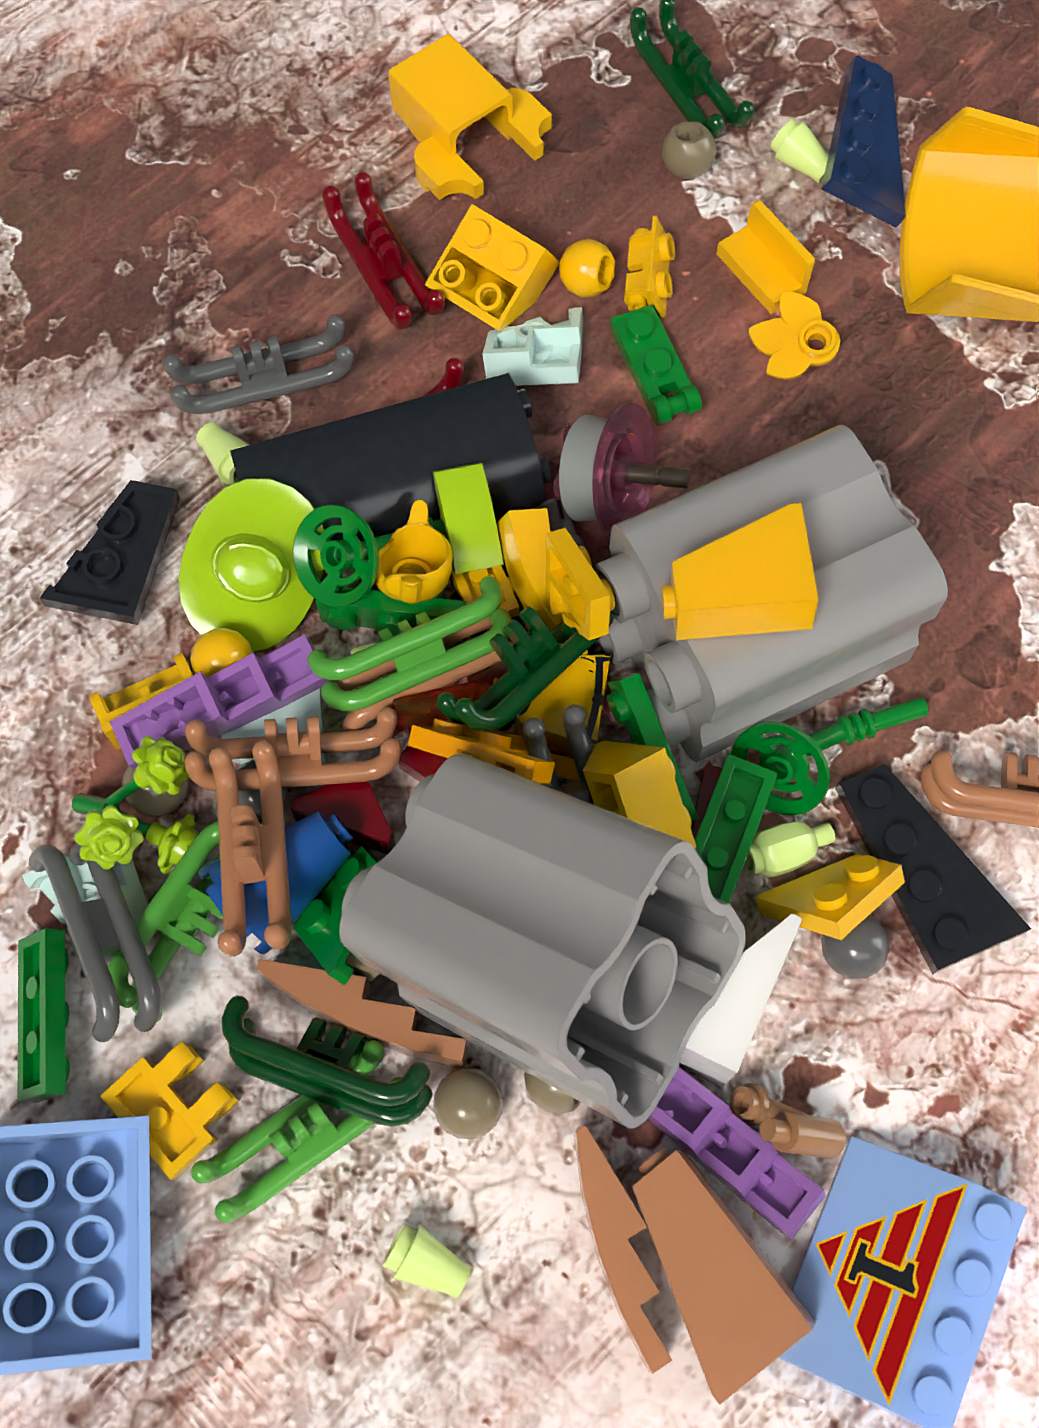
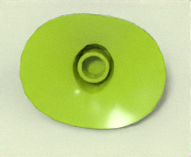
(242, 563)

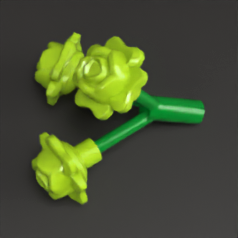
(113, 834)

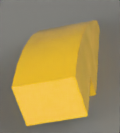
(524, 553)

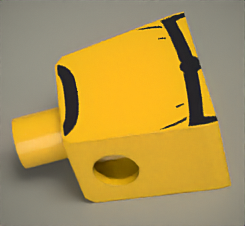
(579, 684)

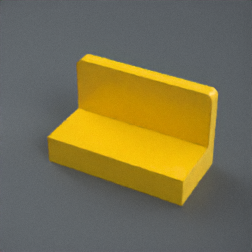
(767, 258)

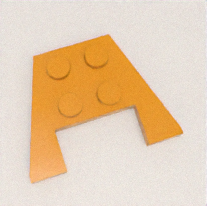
(501, 750)

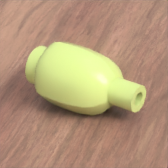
(786, 847)

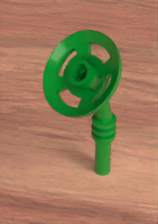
(340, 554)
(792, 755)

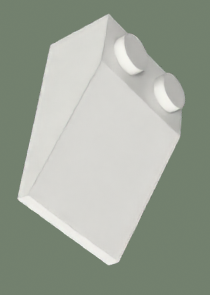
(727, 1027)

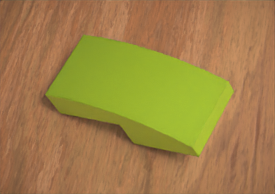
(468, 517)

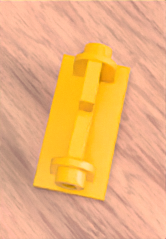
(651, 253)

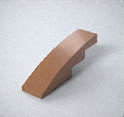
(350, 1007)
(611, 1224)

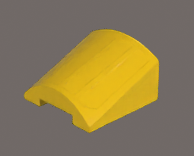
(973, 221)

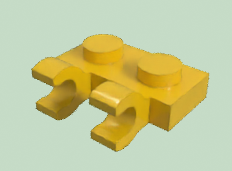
(176, 1130)

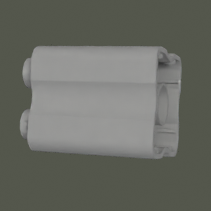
(870, 580)
(547, 933)

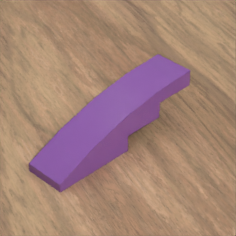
(223, 700)
(736, 1154)

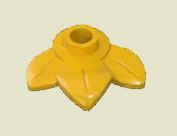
(788, 337)

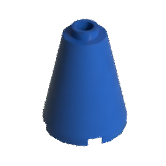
(314, 854)

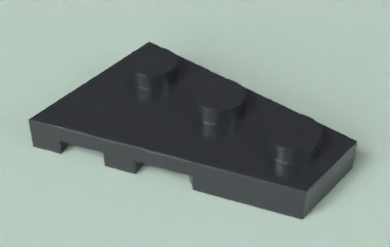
(121, 558)

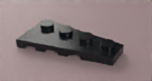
(944, 895)

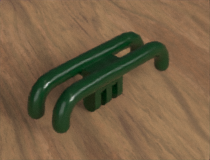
(688, 73)
(531, 665)
(325, 1069)

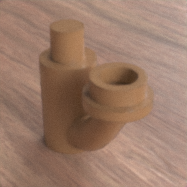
(785, 1126)

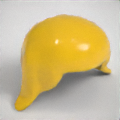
(415, 560)

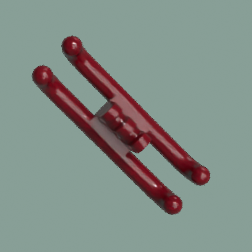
(382, 256)

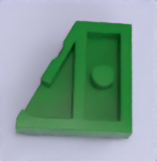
(321, 919)

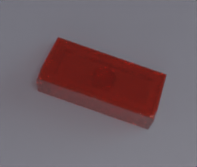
(422, 708)

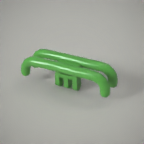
(414, 652)
(176, 913)
(299, 1133)

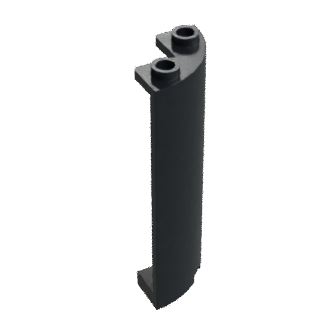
(387, 455)

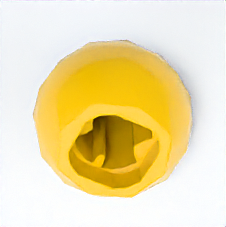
(587, 268)
(218, 650)

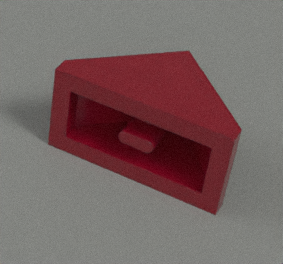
(355, 807)

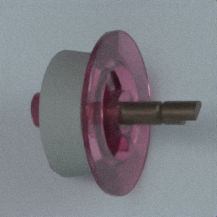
(611, 467)

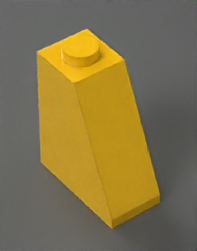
(745, 581)

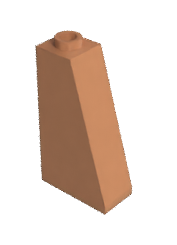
(722, 1282)

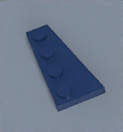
(865, 145)

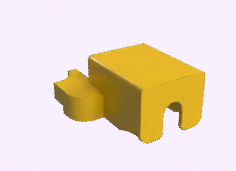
(445, 92)

